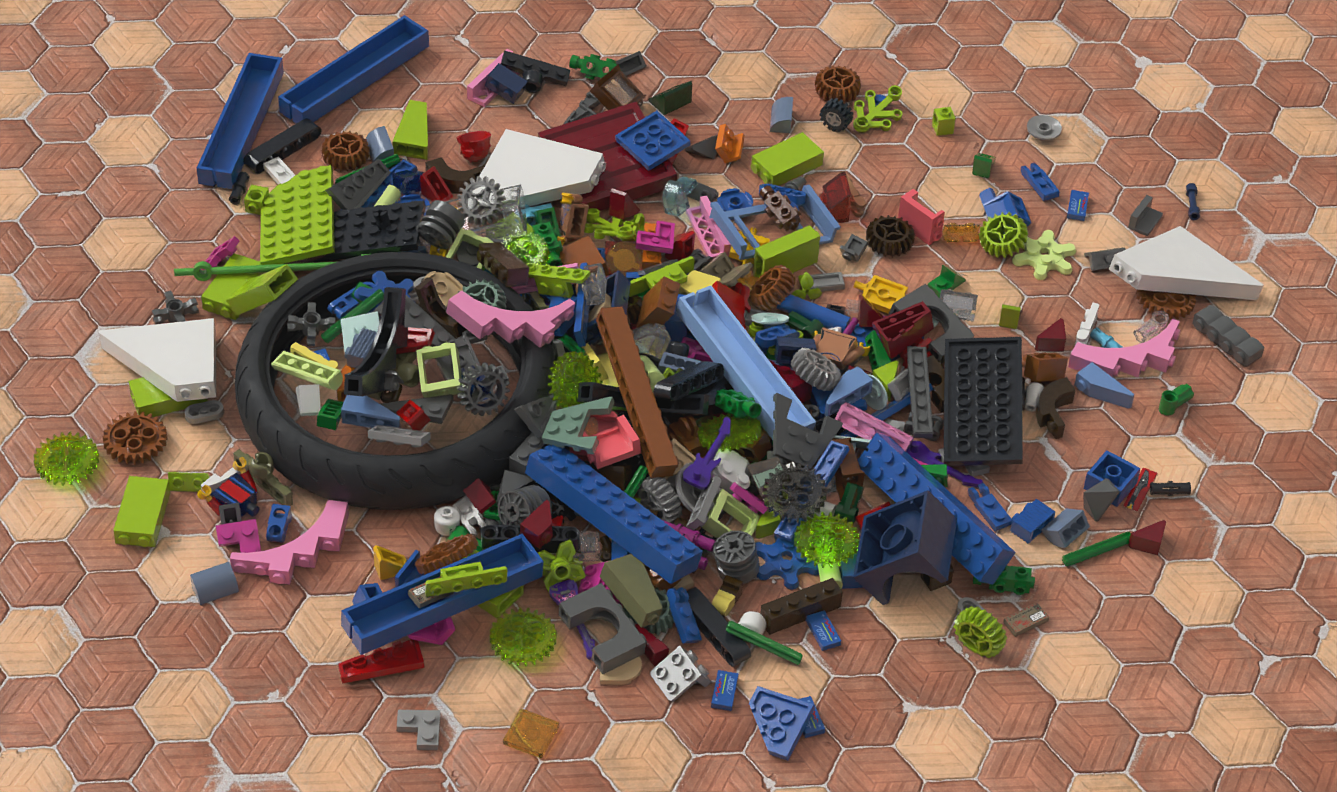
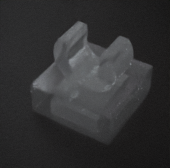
(851, 306)

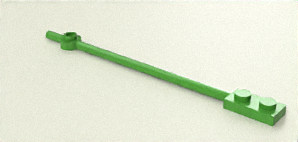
(204, 275)

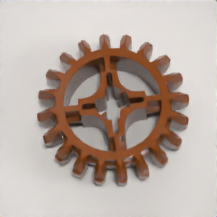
(837, 83)
(345, 150)
(772, 287)

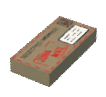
(419, 597)
(1026, 619)

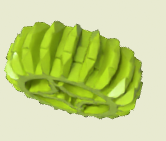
(993, 230)
(980, 632)

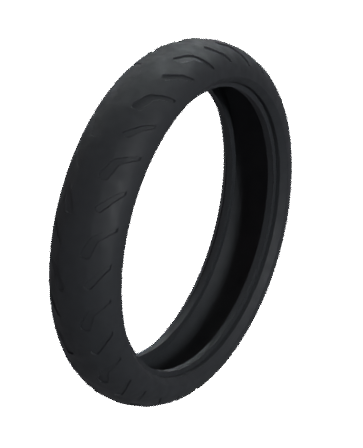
(365, 478)

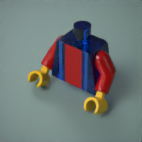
(236, 489)

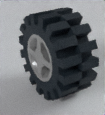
(836, 115)

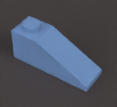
(1102, 386)
(851, 387)
(367, 413)

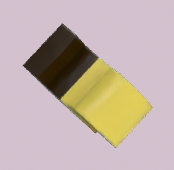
(727, 595)

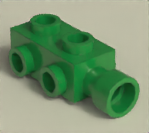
(598, 65)
(550, 236)
(737, 404)
(1012, 579)

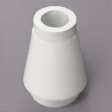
(1032, 395)

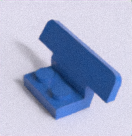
(1004, 203)

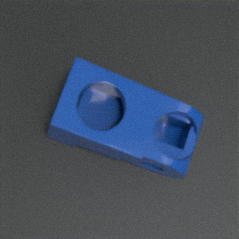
(278, 523)

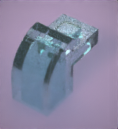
(675, 195)

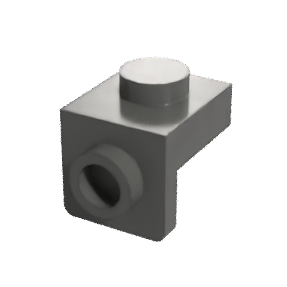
(853, 248)

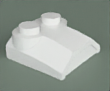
(731, 469)

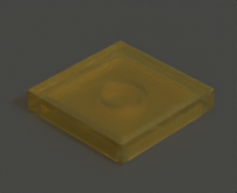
(531, 733)

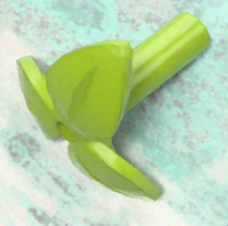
(806, 282)

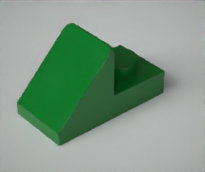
(983, 165)
(946, 280)

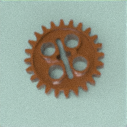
(1171, 303)
(135, 438)
(446, 553)

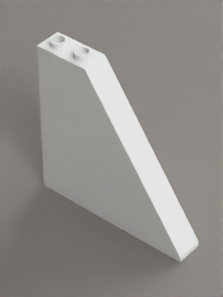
(542, 167)
(1185, 266)
(169, 355)

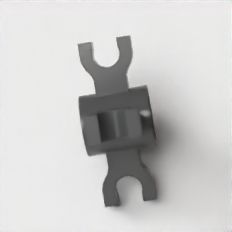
(174, 310)
(310, 323)

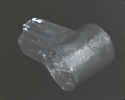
(1152, 327)

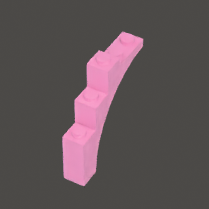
(509, 324)
(1133, 359)
(303, 551)

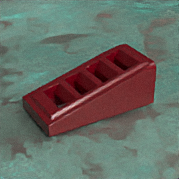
(655, 649)

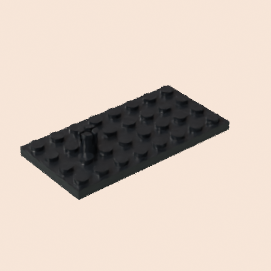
(374, 231)
(983, 401)

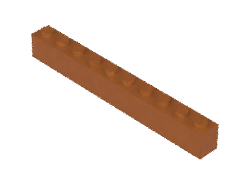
(637, 392)

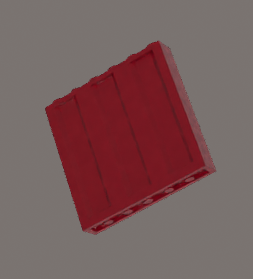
(622, 169)

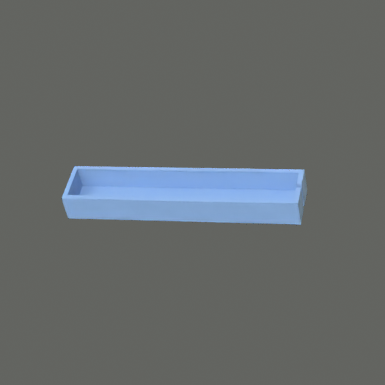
(742, 359)

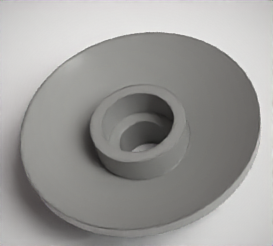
(1044, 127)

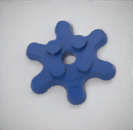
(380, 281)
(787, 569)

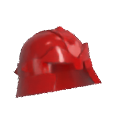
(474, 145)

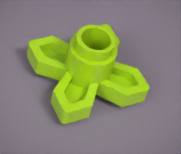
(563, 558)

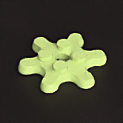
(1043, 263)

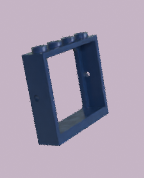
(617, 287)

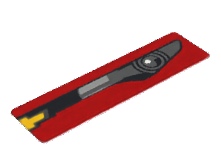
(1140, 490)

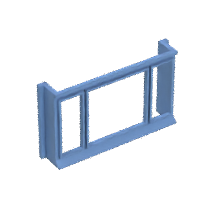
(814, 207)

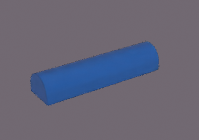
(812, 311)

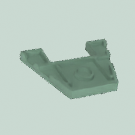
(568, 425)

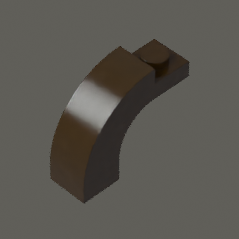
(453, 178)
(433, 306)
(1052, 397)

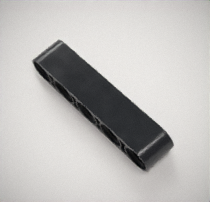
(283, 144)
(689, 381)
(495, 534)
(713, 627)

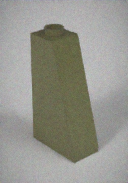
(633, 588)

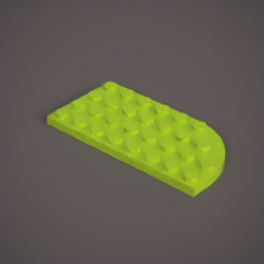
(298, 218)

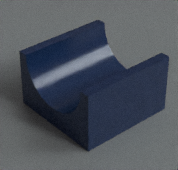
(904, 538)

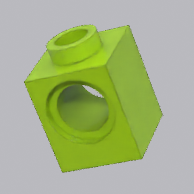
(943, 121)
(255, 199)

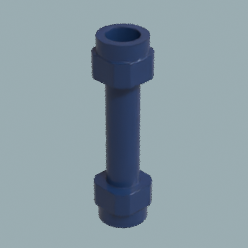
(1194, 210)

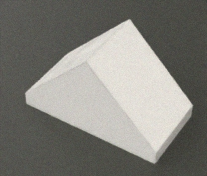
(308, 399)

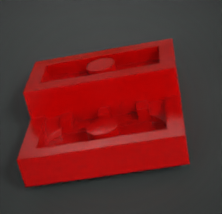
(732, 299)

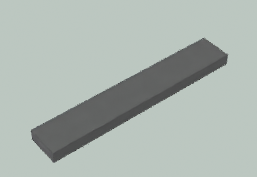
(919, 392)

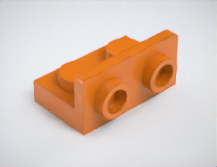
(729, 146)

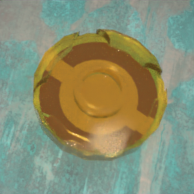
(624, 258)

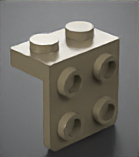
(725, 270)

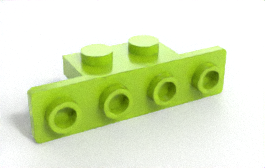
(675, 272)
(556, 280)
(464, 577)

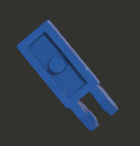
(1040, 182)
(989, 507)
(683, 615)

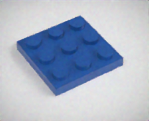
(652, 140)

